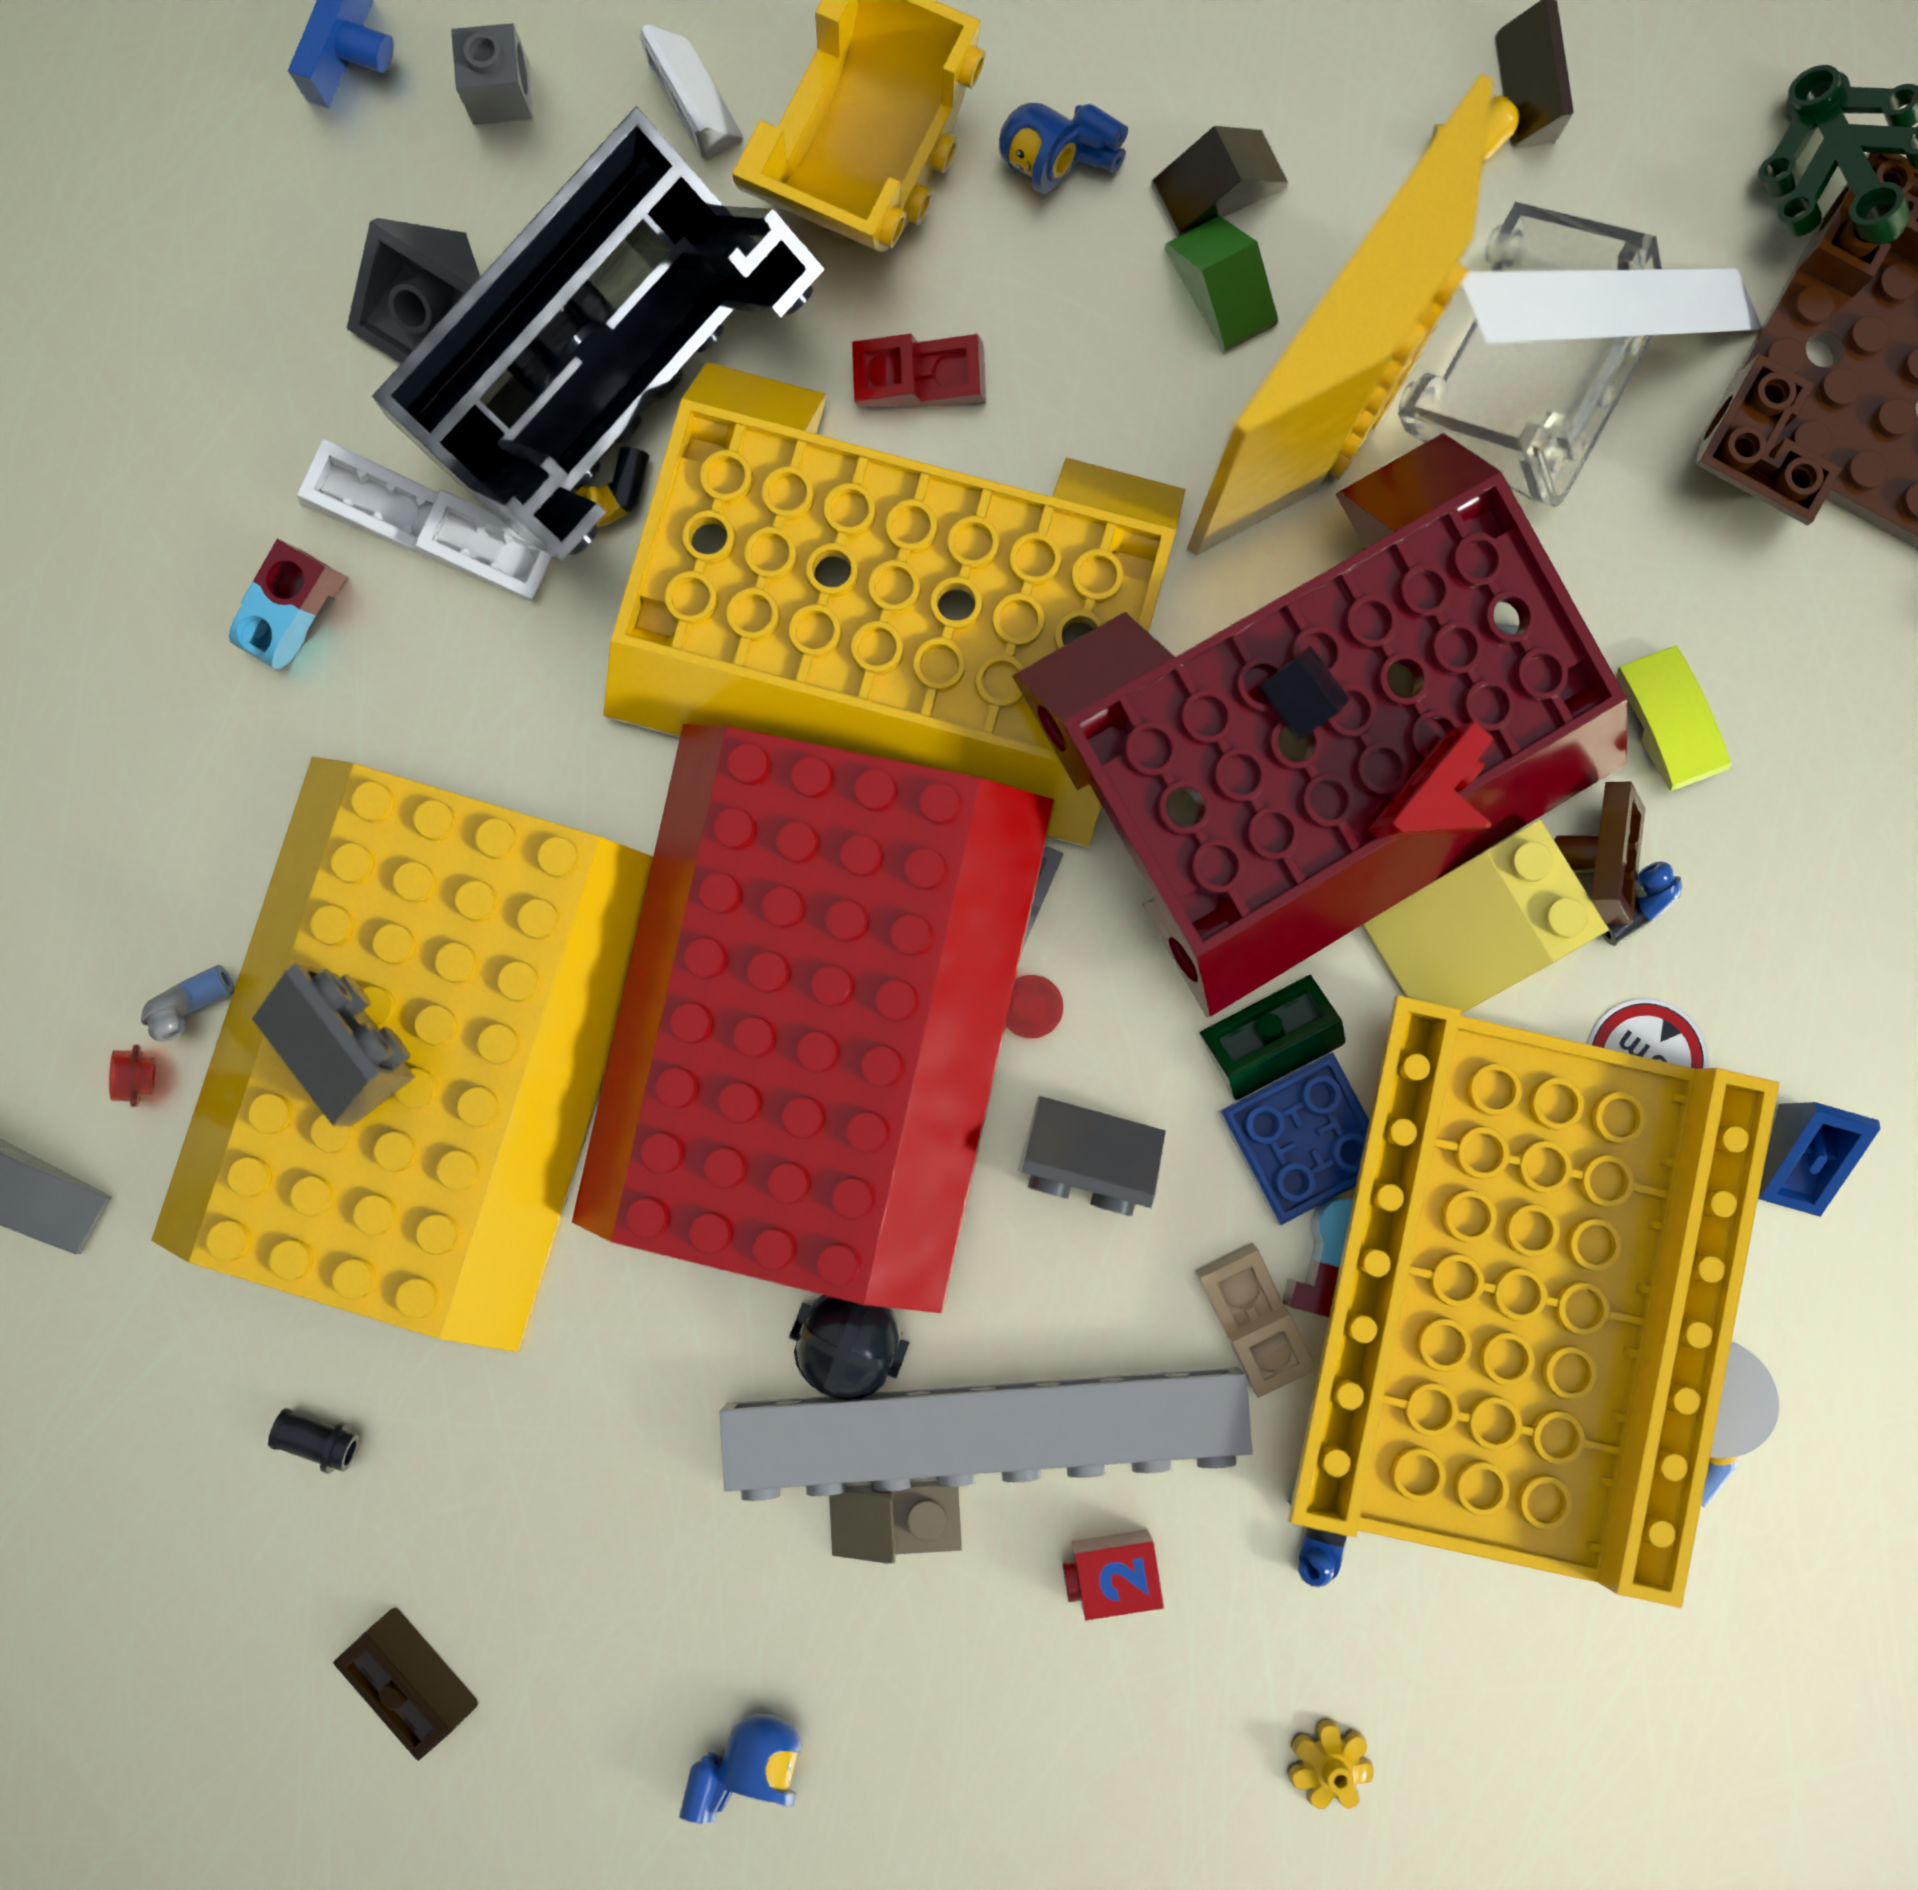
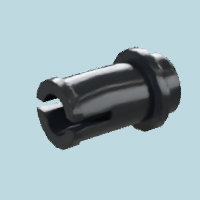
(314, 1440)

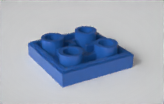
(1300, 1137)

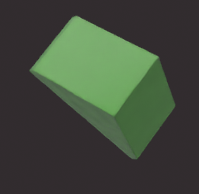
(1225, 280)

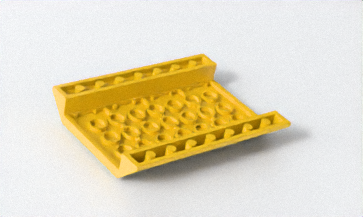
(504, 977)
(1535, 1302)

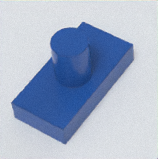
(331, 41)

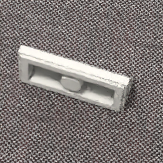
(690, 91)

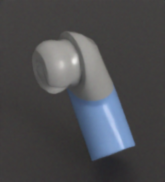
(165, 1011)

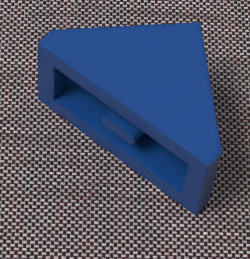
(1813, 1154)

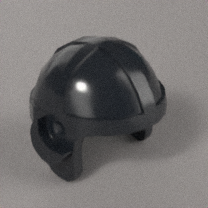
(847, 1346)

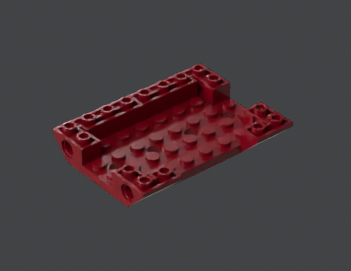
(1286, 844)

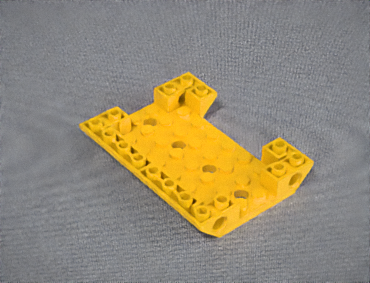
(870, 662)

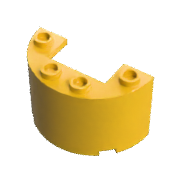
(868, 118)

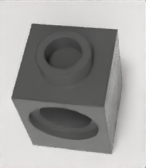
(492, 73)

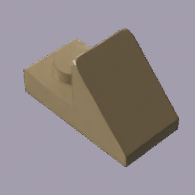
(890, 1523)

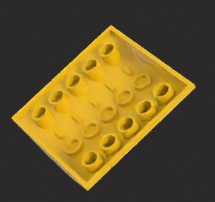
(1357, 340)

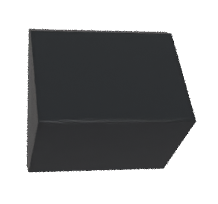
(1304, 693)

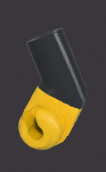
(625, 490)

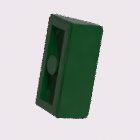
(1274, 1037)

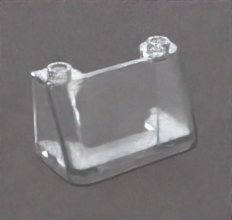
(1536, 403)

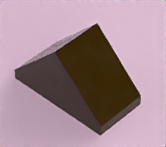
(1218, 177)

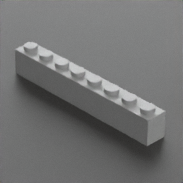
(985, 1430)

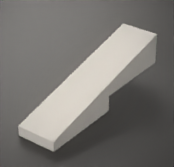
(421, 520)

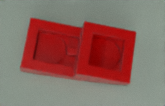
(918, 374)

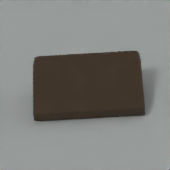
(1535, 74)
(406, 1683)

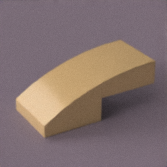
(1255, 1320)

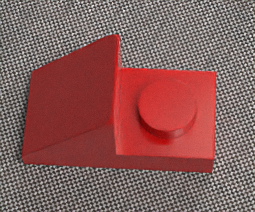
(1430, 797)

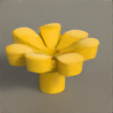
(1331, 1766)

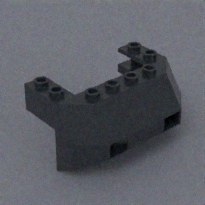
(585, 351)

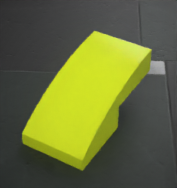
(1675, 718)

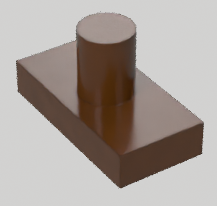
(1612, 853)

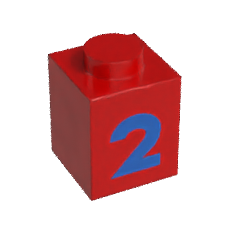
(1114, 1575)

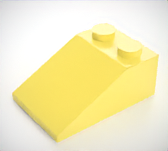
(1487, 923)

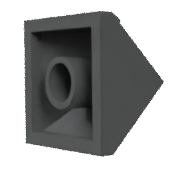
(408, 283)

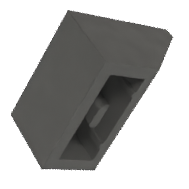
(332, 1043)
(1093, 1153)

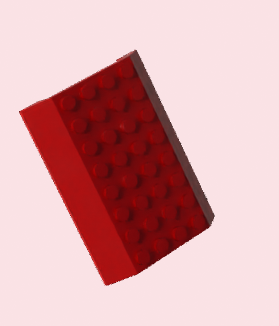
(813, 1016)

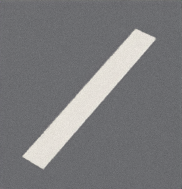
(1607, 303)

